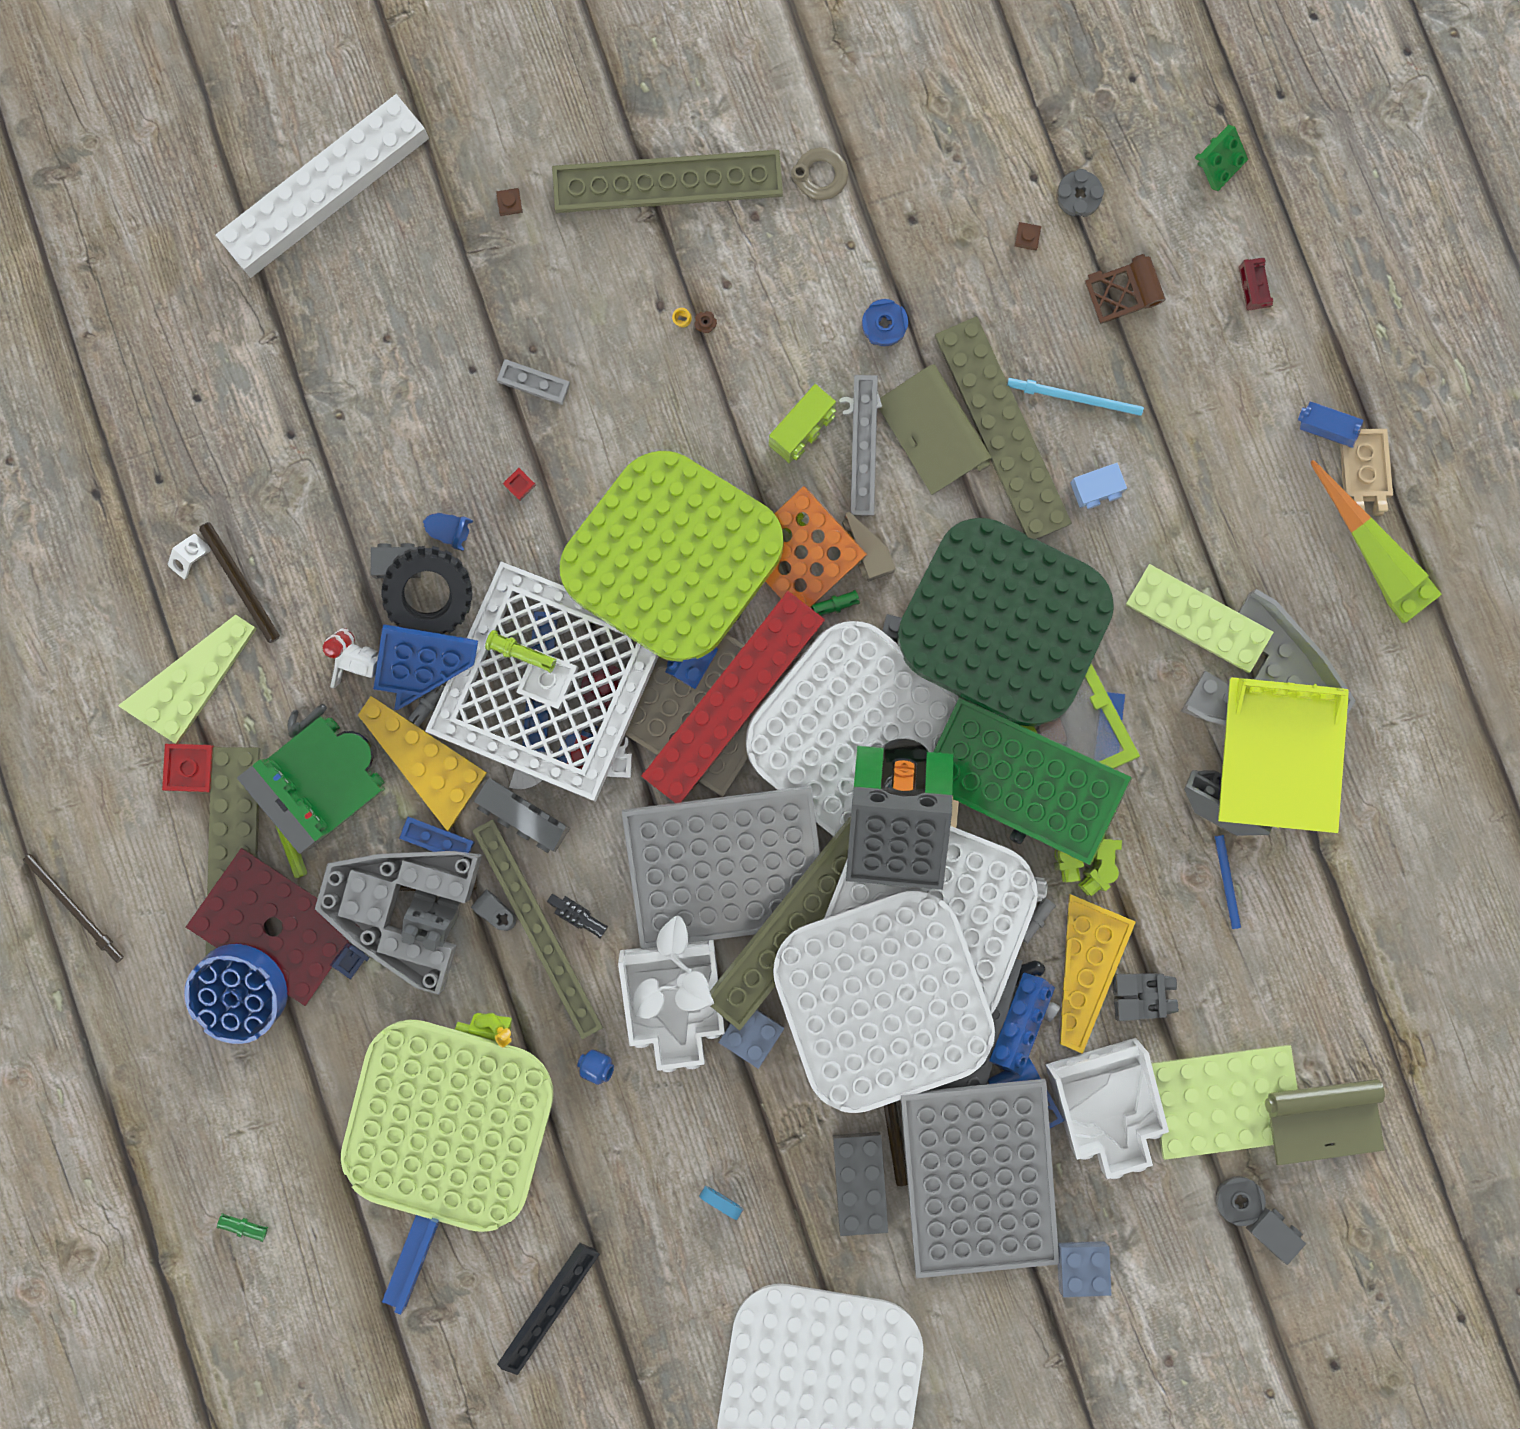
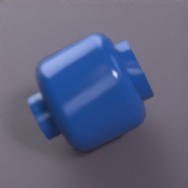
(595, 1067)

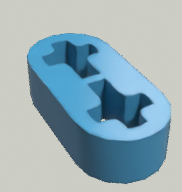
(721, 1202)

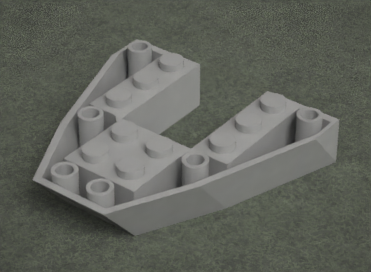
(366, 893)

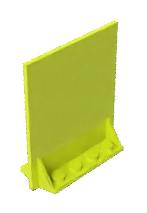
(1283, 755)

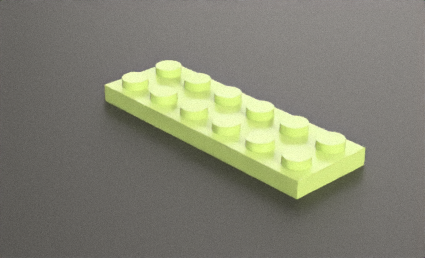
(1199, 618)

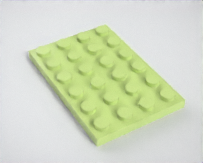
(1220, 1099)

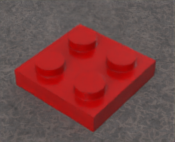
(187, 767)

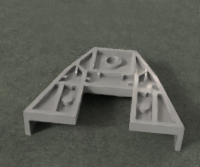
(1289, 658)

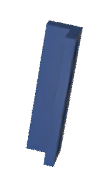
(410, 1263)

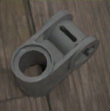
(491, 908)

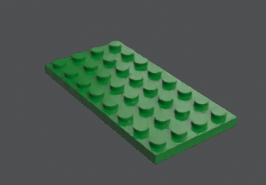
(1031, 781)

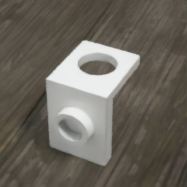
(187, 553)

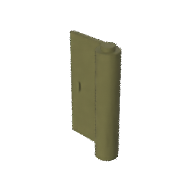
(943, 434)
(1313, 1118)

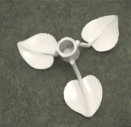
(692, 987)

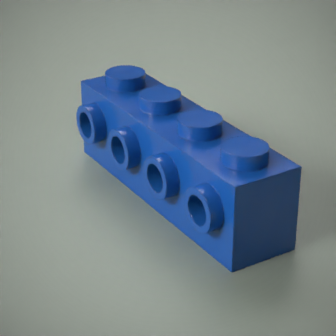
(1022, 1024)

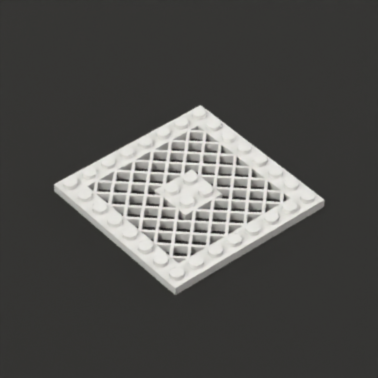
(543, 687)

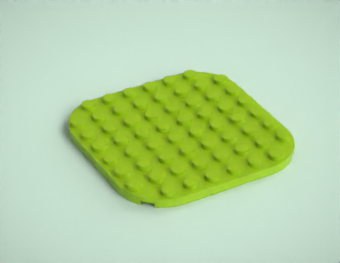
(671, 555)

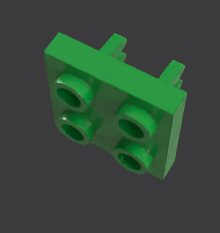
(1222, 157)

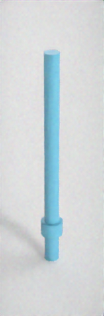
(1031, 387)

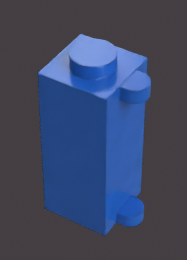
(1330, 424)

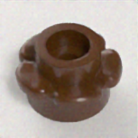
(705, 328)

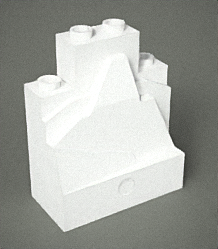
(673, 1031)
(1110, 1105)

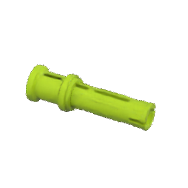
(510, 648)

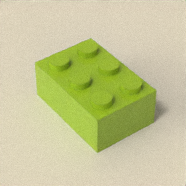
(802, 424)

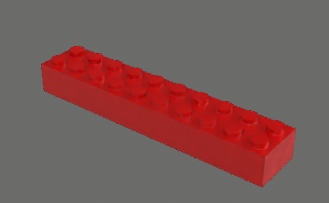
(733, 698)

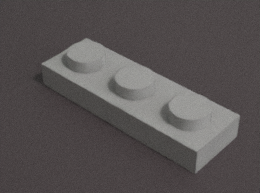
(533, 382)

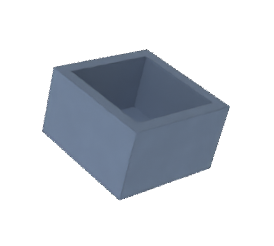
(754, 1038)
(1084, 1269)

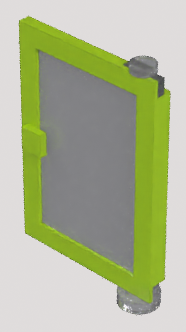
(1092, 726)

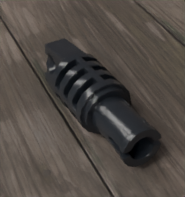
(576, 915)

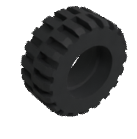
(434, 561)

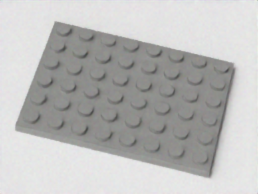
(718, 861)
(980, 1178)

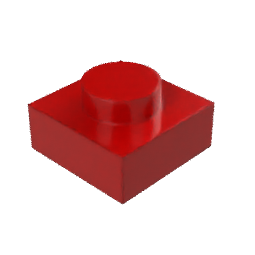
(519, 484)

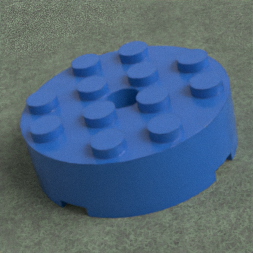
(236, 993)

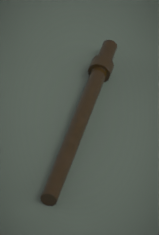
(103, 941)

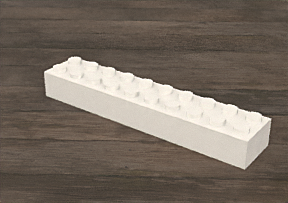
(323, 186)

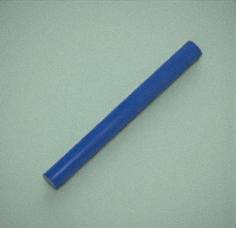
(1227, 882)

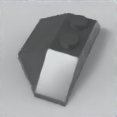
(1204, 796)

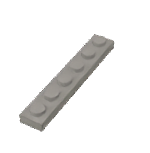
(864, 445)

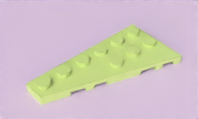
(181, 690)

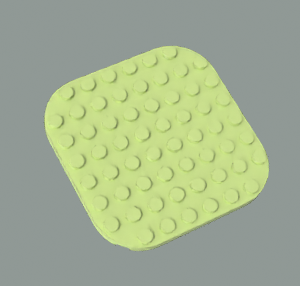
(446, 1125)

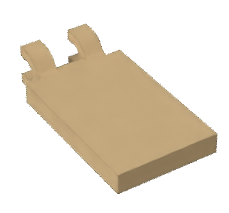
(1368, 470)

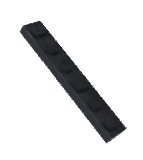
(548, 1309)

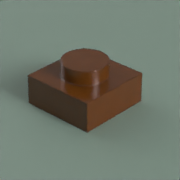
(509, 202)
(1027, 236)

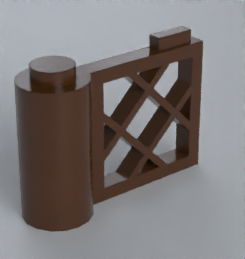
(1144, 287)

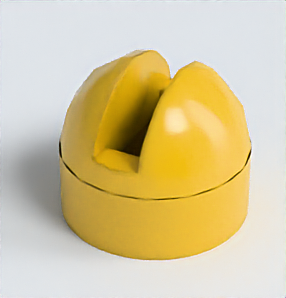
(684, 313)

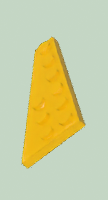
(433, 769)
(1091, 958)

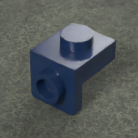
(349, 960)

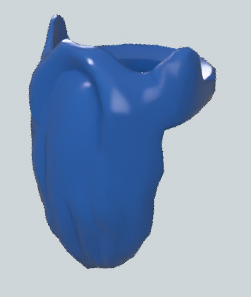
(448, 528)

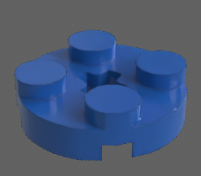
(892, 312)

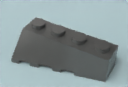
(522, 815)

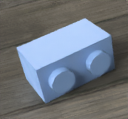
(1098, 486)

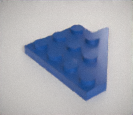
(419, 661)

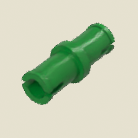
(836, 604)
(242, 1227)

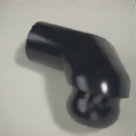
(1032, 968)

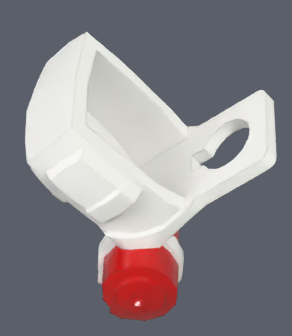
(349, 656)

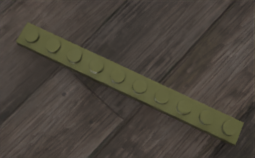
(537, 929)

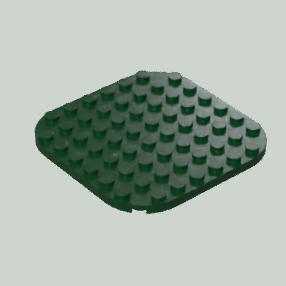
(1006, 622)

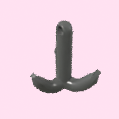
(295, 727)

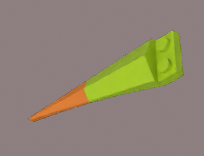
(1397, 574)

